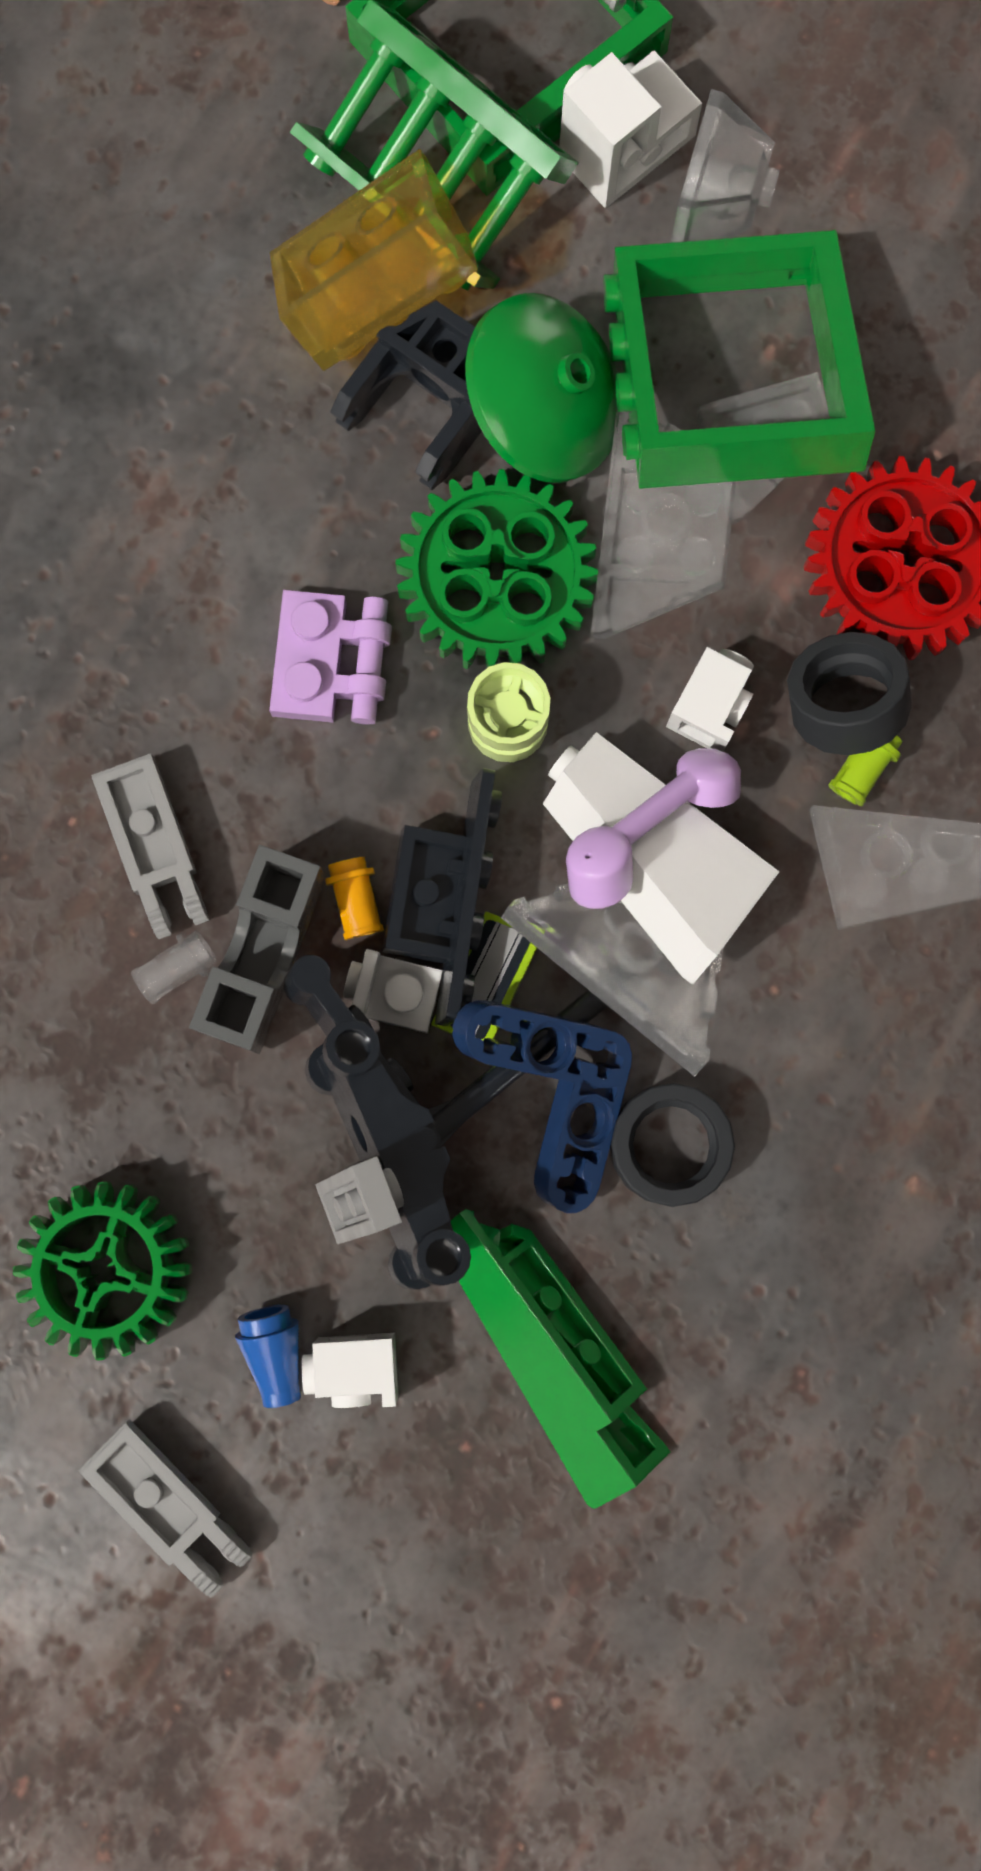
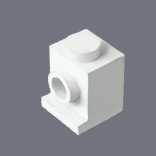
(713, 698)
(352, 1369)

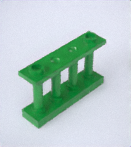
(439, 83)

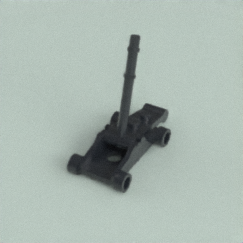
(393, 1126)

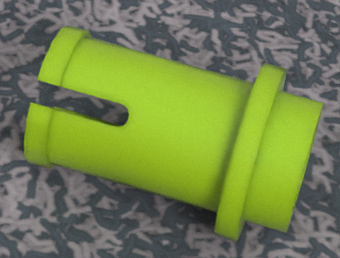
(863, 770)

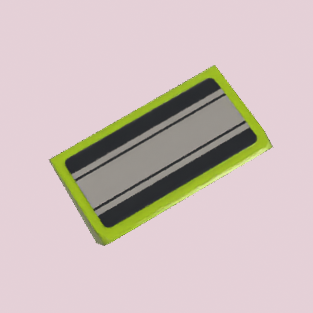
(497, 967)

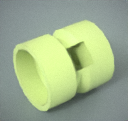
(508, 712)

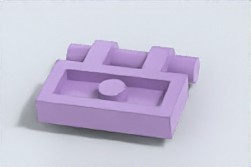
(310, 655)

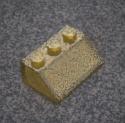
(371, 262)

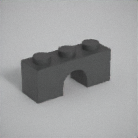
(270, 929)

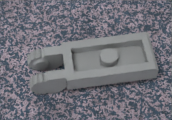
(149, 838)
(162, 1505)

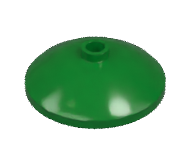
(542, 387)

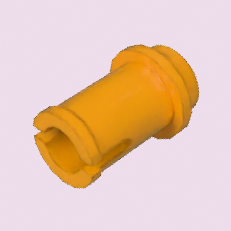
(355, 897)

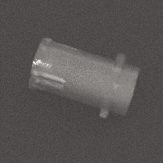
(174, 966)

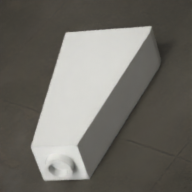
(688, 872)

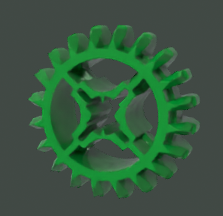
(95, 1296)

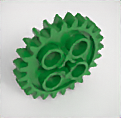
(499, 516)

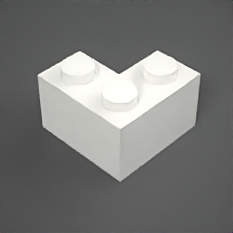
(625, 122)

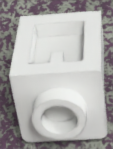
(393, 991)

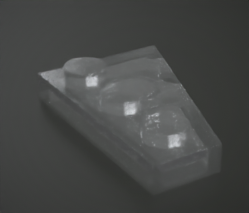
(895, 863)

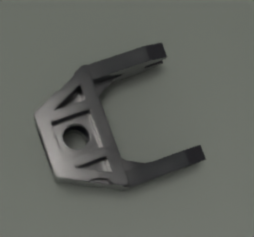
(431, 353)

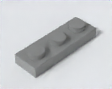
(361, 1200)

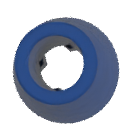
(271, 1351)

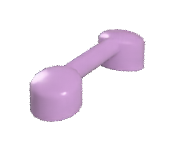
(601, 857)

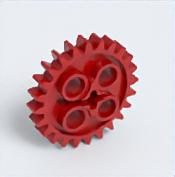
(913, 505)

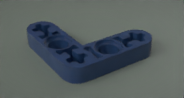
(578, 1084)

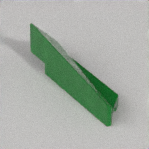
(560, 1360)

